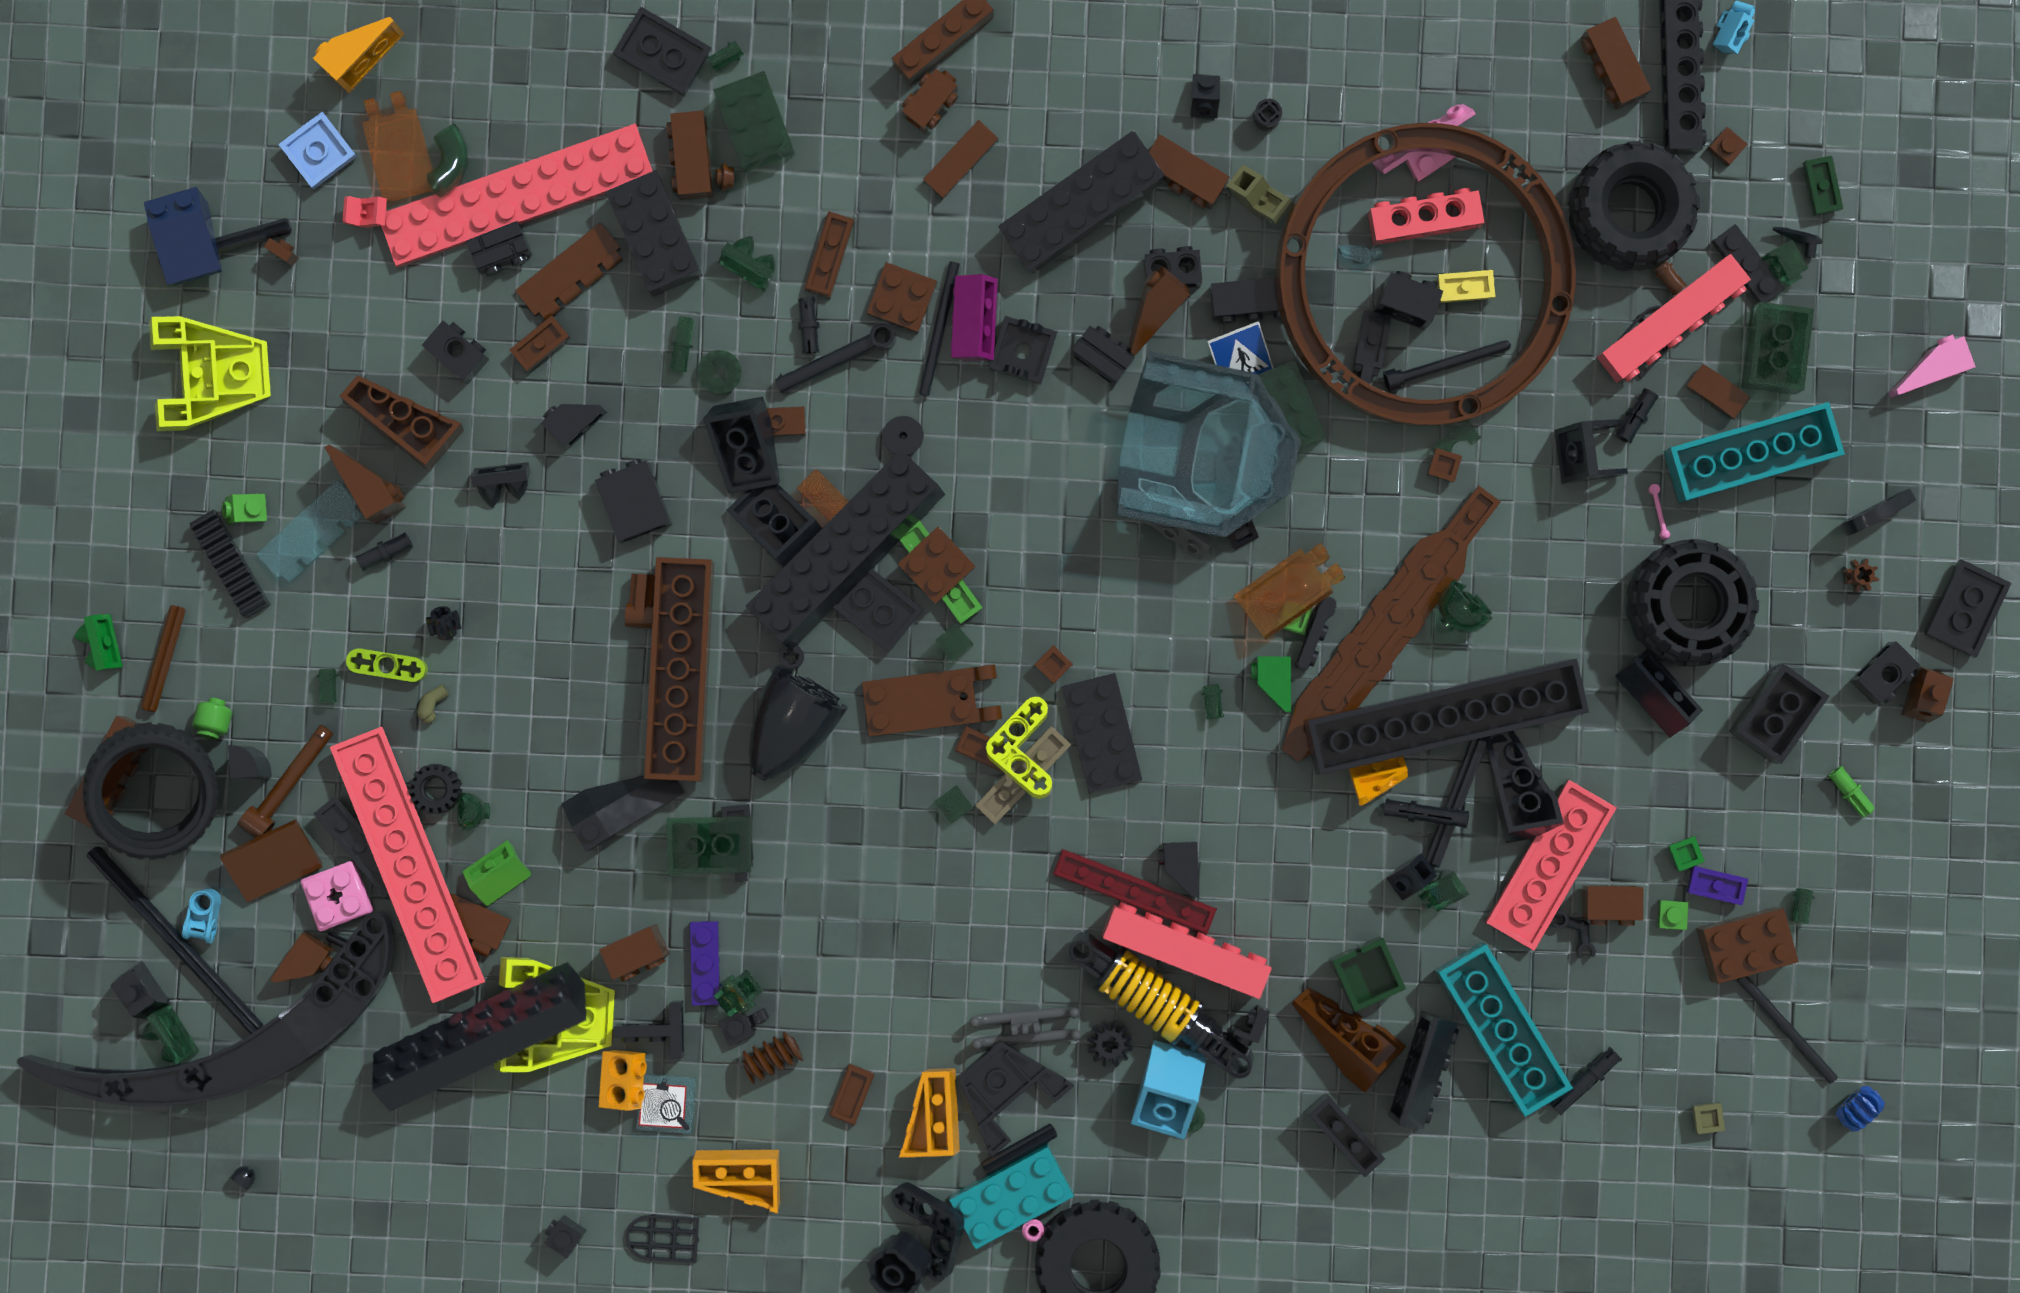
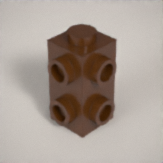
(936, 93)

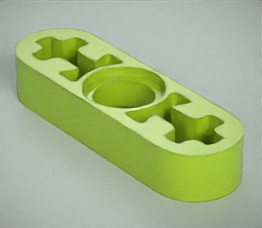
(368, 654)

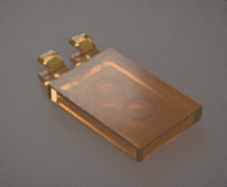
(397, 149)
(1288, 590)

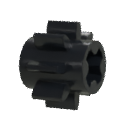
(443, 623)

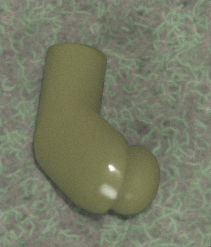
(427, 703)

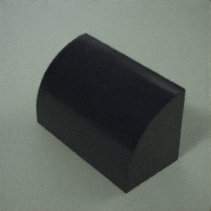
(247, 763)

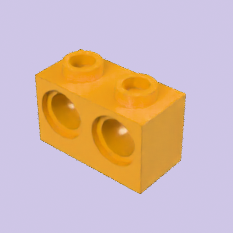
(616, 1079)

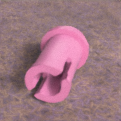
(1033, 1235)

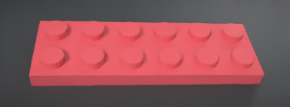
(1550, 867)

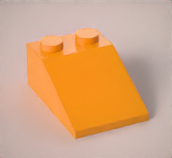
(355, 53)

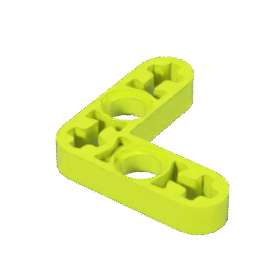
(1013, 754)

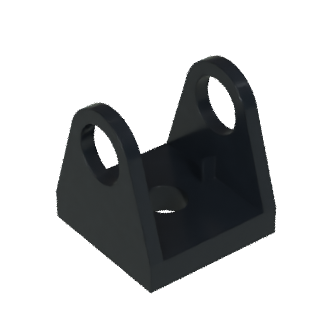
(1578, 452)

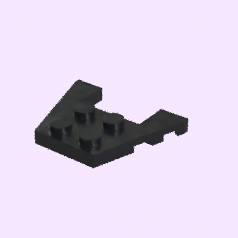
(998, 1080)

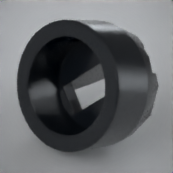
(244, 1177)

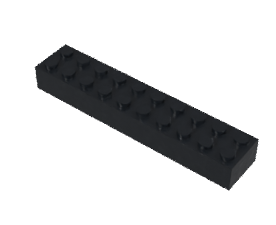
(1446, 716)

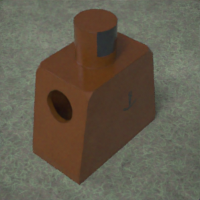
(1927, 693)

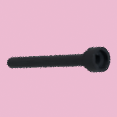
(1396, 378)

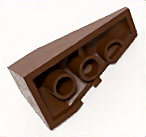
(1355, 1046)

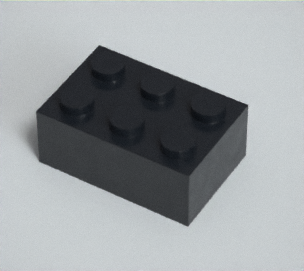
(1778, 714)

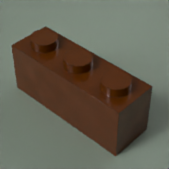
(1615, 63)
(690, 155)
(1188, 173)

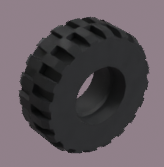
(1091, 1222)

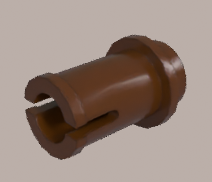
(1669, 277)

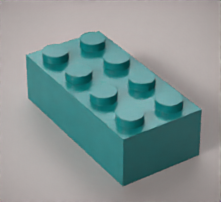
(1012, 1196)

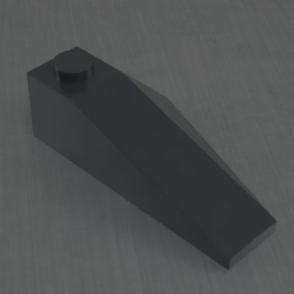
(1521, 794)
(613, 807)

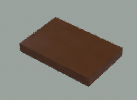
(271, 860)

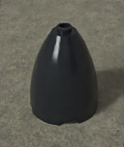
(790, 722)

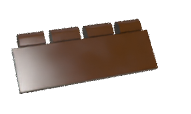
(564, 272)
(481, 925)

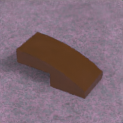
(1718, 391)

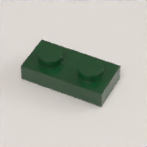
(1822, 185)

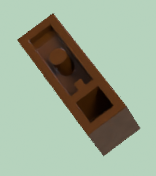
(1158, 302)

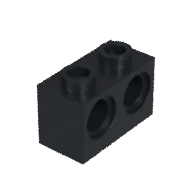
(1171, 262)

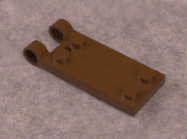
(926, 701)

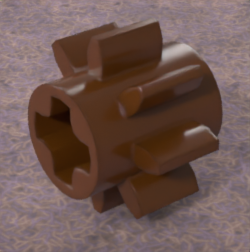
(1869, 575)

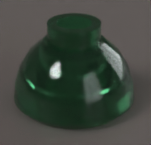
(471, 811)

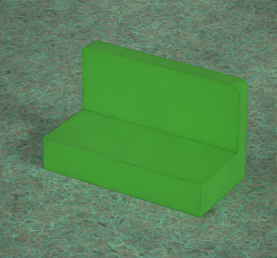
(496, 873)

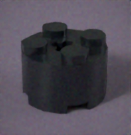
(899, 1265)

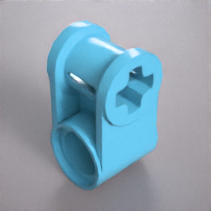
(202, 922)

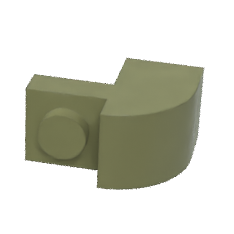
(1257, 195)

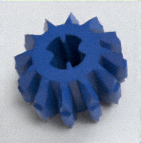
(1860, 1108)

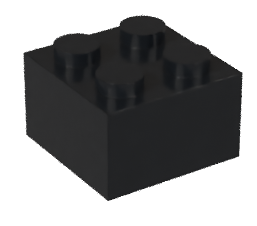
(1409, 300)

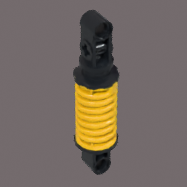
(1160, 1003)

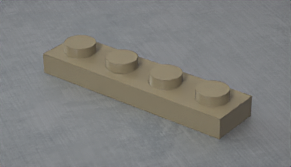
(1008, 792)

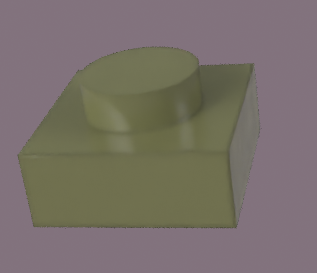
(1708, 1118)

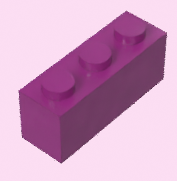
(974, 317)

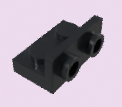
(1256, 1022)

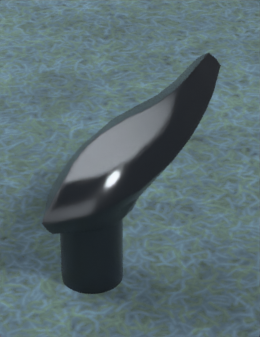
(1801, 237)

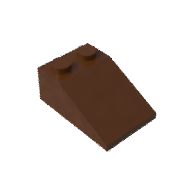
(371, 492)

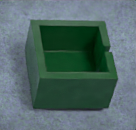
(1367, 974)

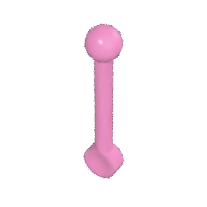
(1654, 489)

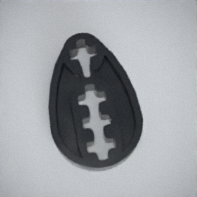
(1878, 512)

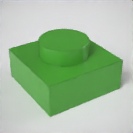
(1672, 914)

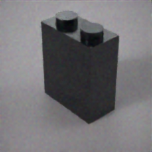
(633, 500)

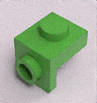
(244, 508)

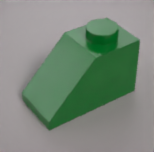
(1273, 678)

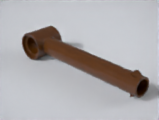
(258, 820)

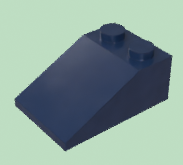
(183, 236)

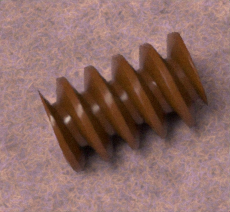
(771, 1057)

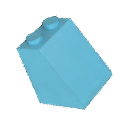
(1169, 1089)

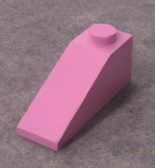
(1943, 361)

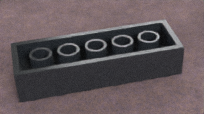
(1082, 202)

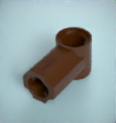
(641, 601)

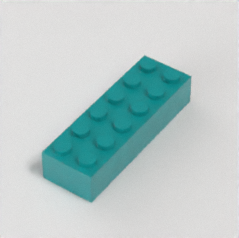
(1753, 452)
(1503, 1029)

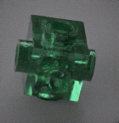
(738, 993)

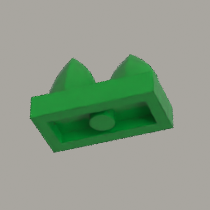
(100, 634)

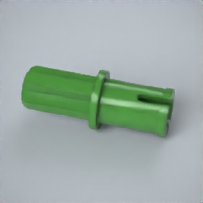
(1851, 791)

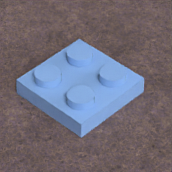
(317, 150)

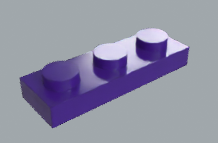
(705, 962)

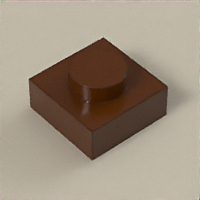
(1727, 146)
(282, 250)
(1444, 465)
(1053, 664)

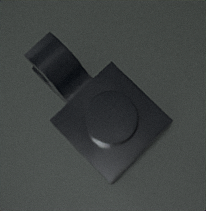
(740, 1026)

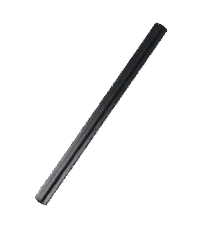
(174, 940)

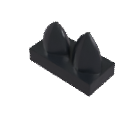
(489, 481)

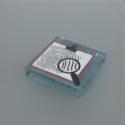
(667, 1104)

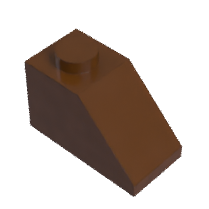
(304, 959)

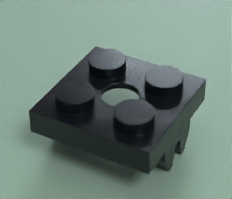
(1022, 331)

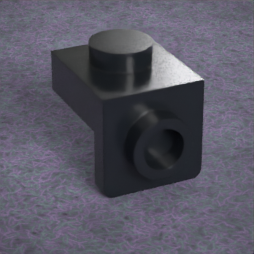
(1205, 96)

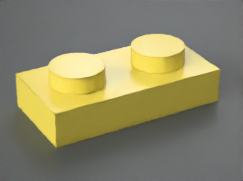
(1466, 286)

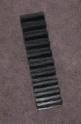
(229, 564)

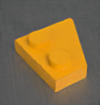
(1377, 777)

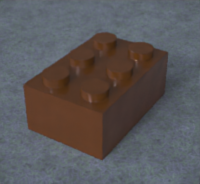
(1747, 945)

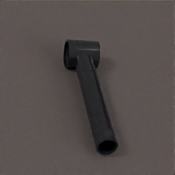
(835, 358)

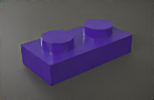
(1717, 885)

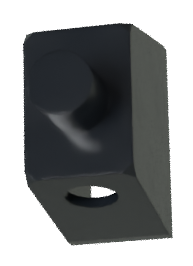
(140, 991)

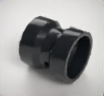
(1266, 120)

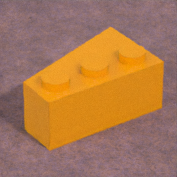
(934, 1117)
(740, 1175)

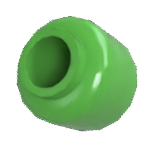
(212, 719)

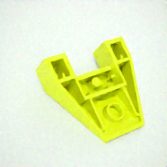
(217, 371)
(576, 1041)

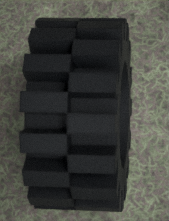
(419, 783)

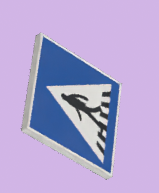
(1242, 350)

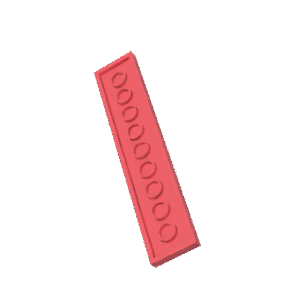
(515, 195)
(407, 865)

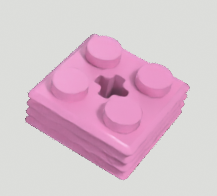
(344, 879)

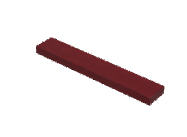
(1134, 891)

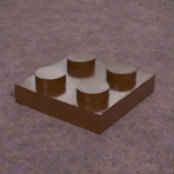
(902, 297)
(936, 565)

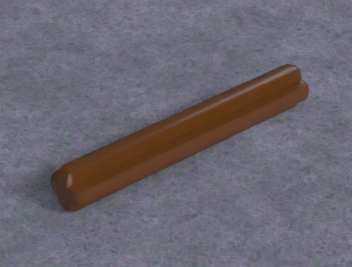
(163, 658)

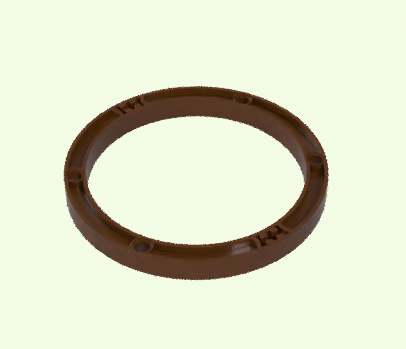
(1555, 248)

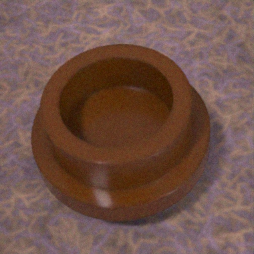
(724, 177)

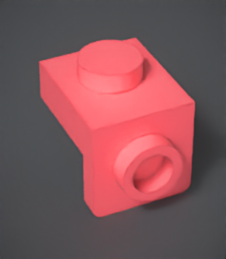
(364, 211)

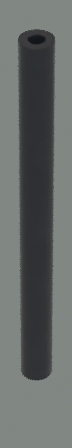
(939, 328)
(1788, 1029)

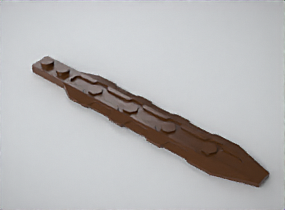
(1391, 621)

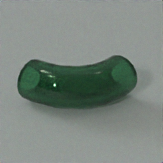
(453, 161)

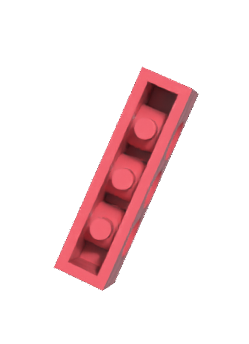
(1385, 231)

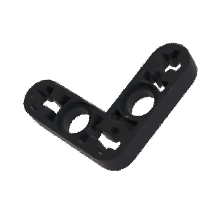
(938, 1221)

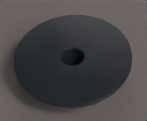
(903, 434)

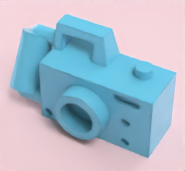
(1734, 27)

